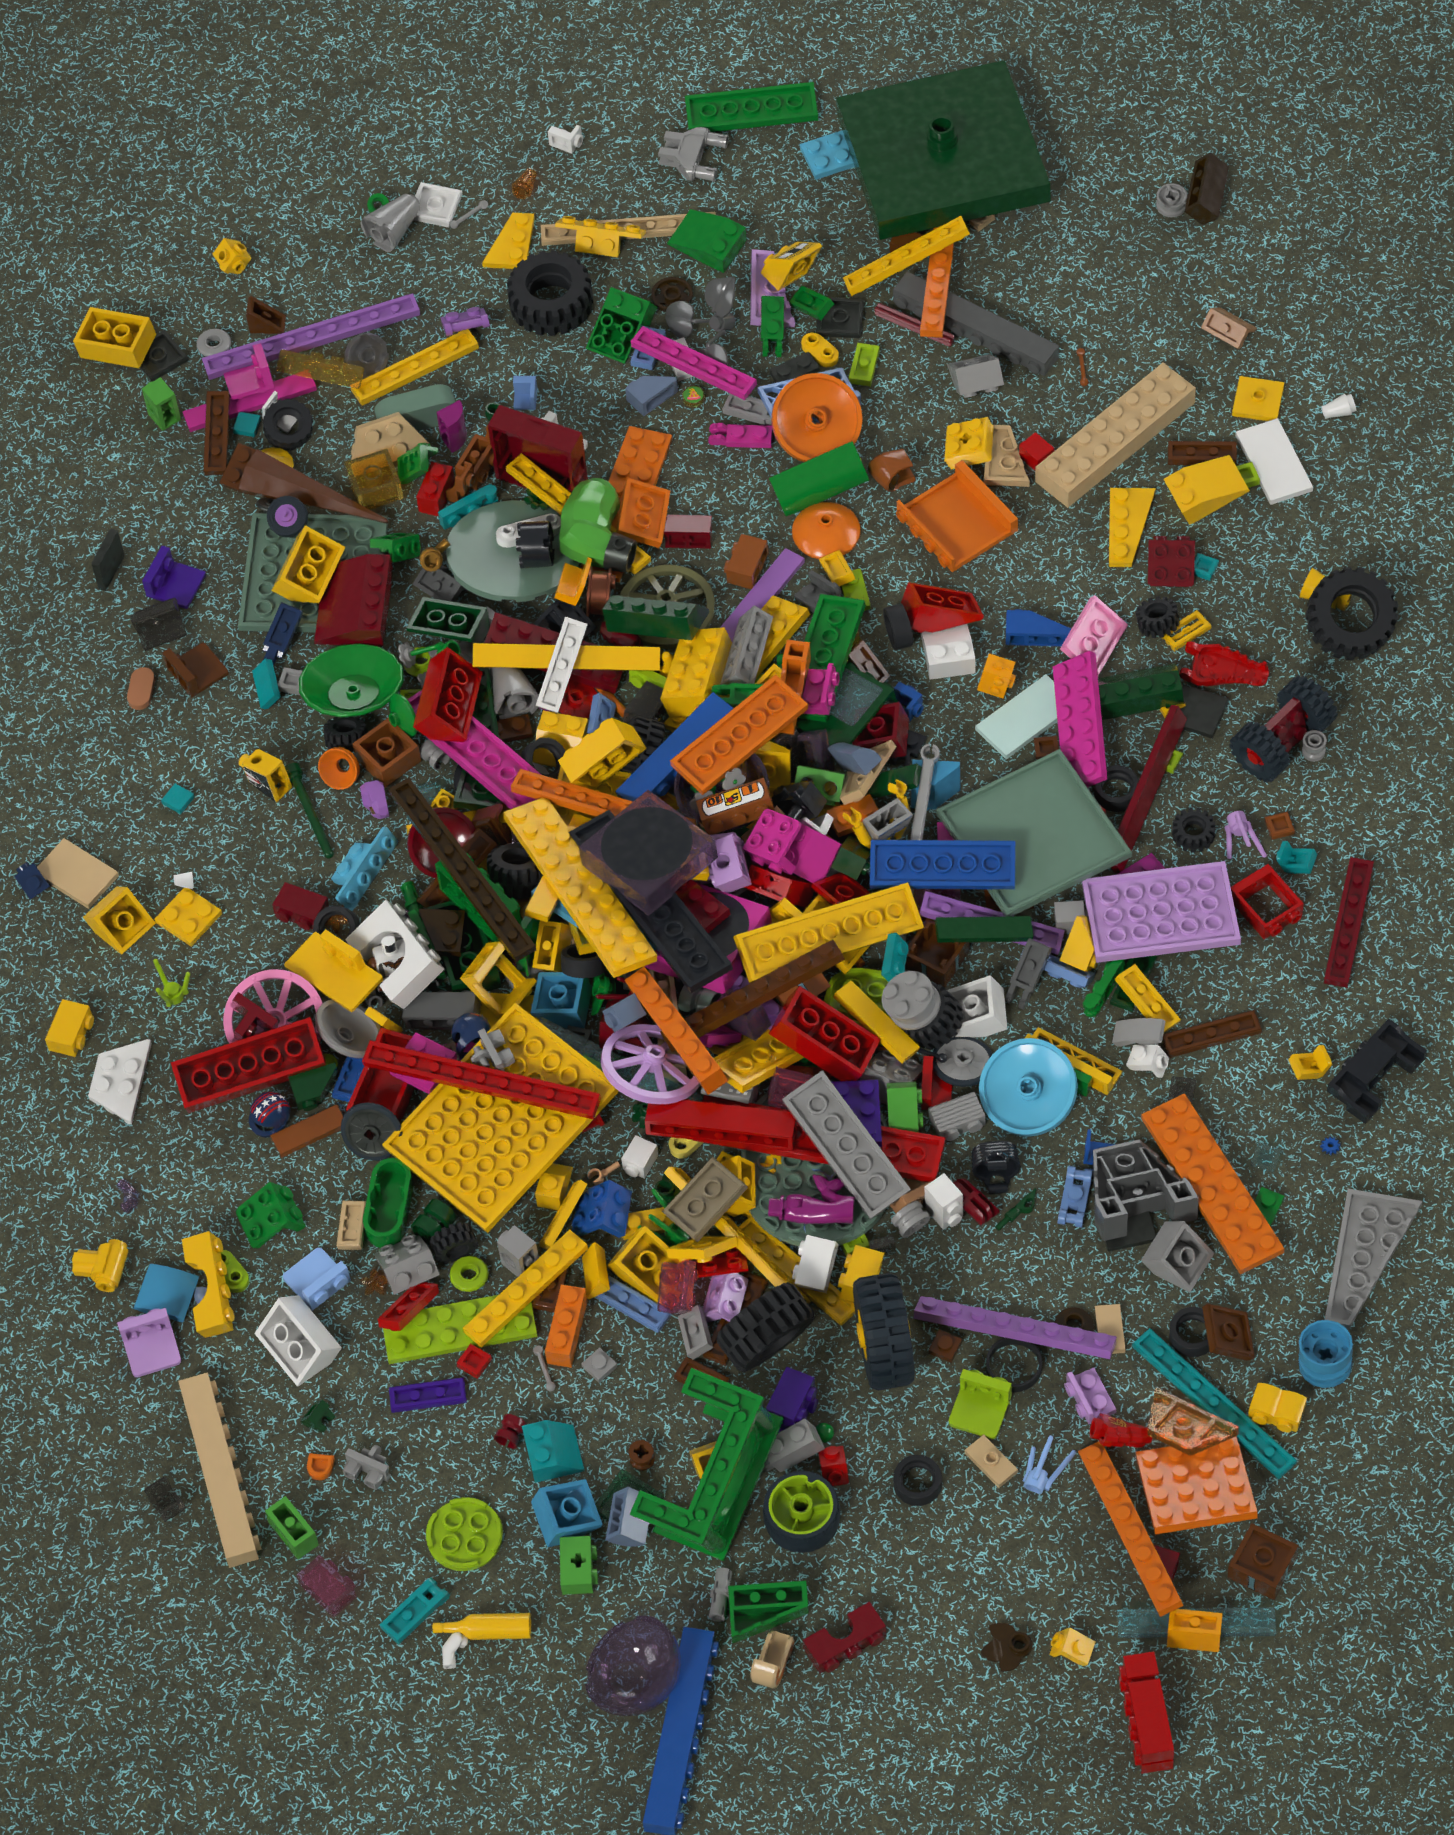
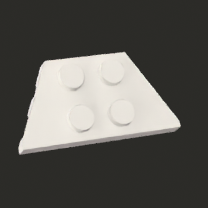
(120, 1078)

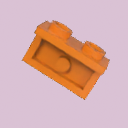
(865, 806)

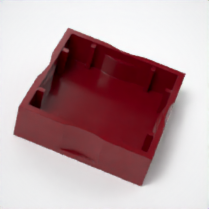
(547, 444)

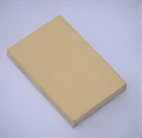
(77, 873)

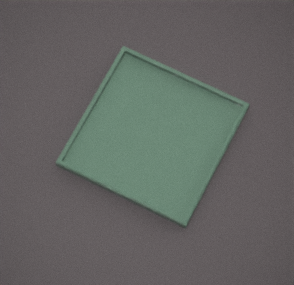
(1055, 828)

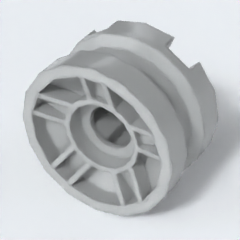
(1171, 200)
(910, 1219)

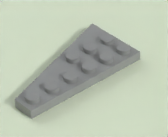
(1367, 1240)

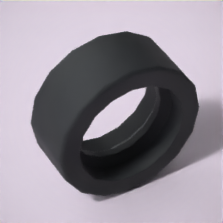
(898, 626)
(550, 744)
(1116, 804)
(323, 916)
(580, 966)
(1178, 1344)
(915, 1498)

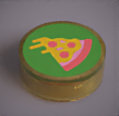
(693, 396)

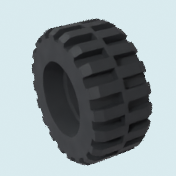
(554, 314)
(1370, 590)
(765, 1327)

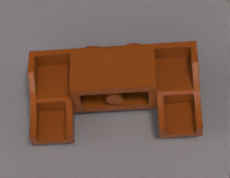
(472, 467)

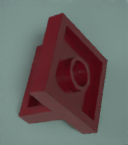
(253, 1017)

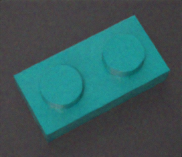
(894, 956)

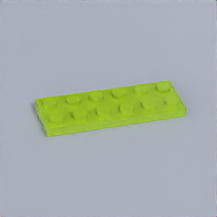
(440, 1331)

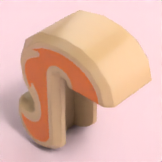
(773, 1659)

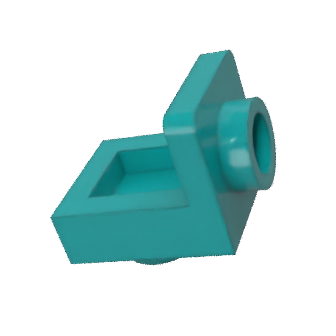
(1296, 859)

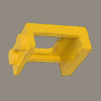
(480, 967)

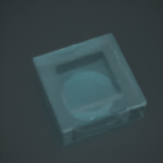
(427, 790)

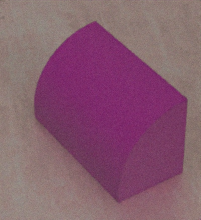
(452, 426)

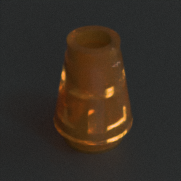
(524, 184)

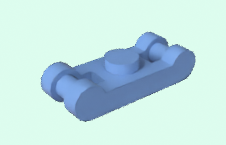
(1075, 1196)

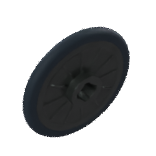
(356, 1134)

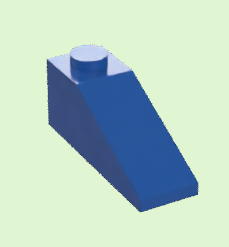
(1032, 629)

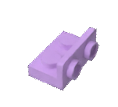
(724, 1296)
(1089, 1394)

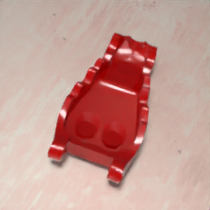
(1220, 666)

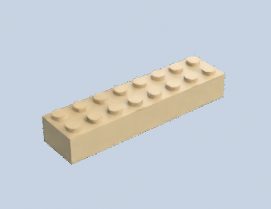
(1115, 435)

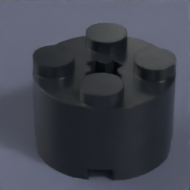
(535, 544)

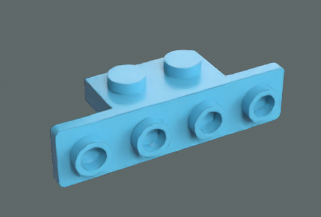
(361, 867)

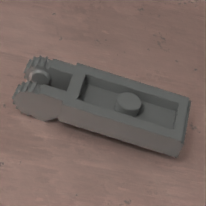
(1028, 971)

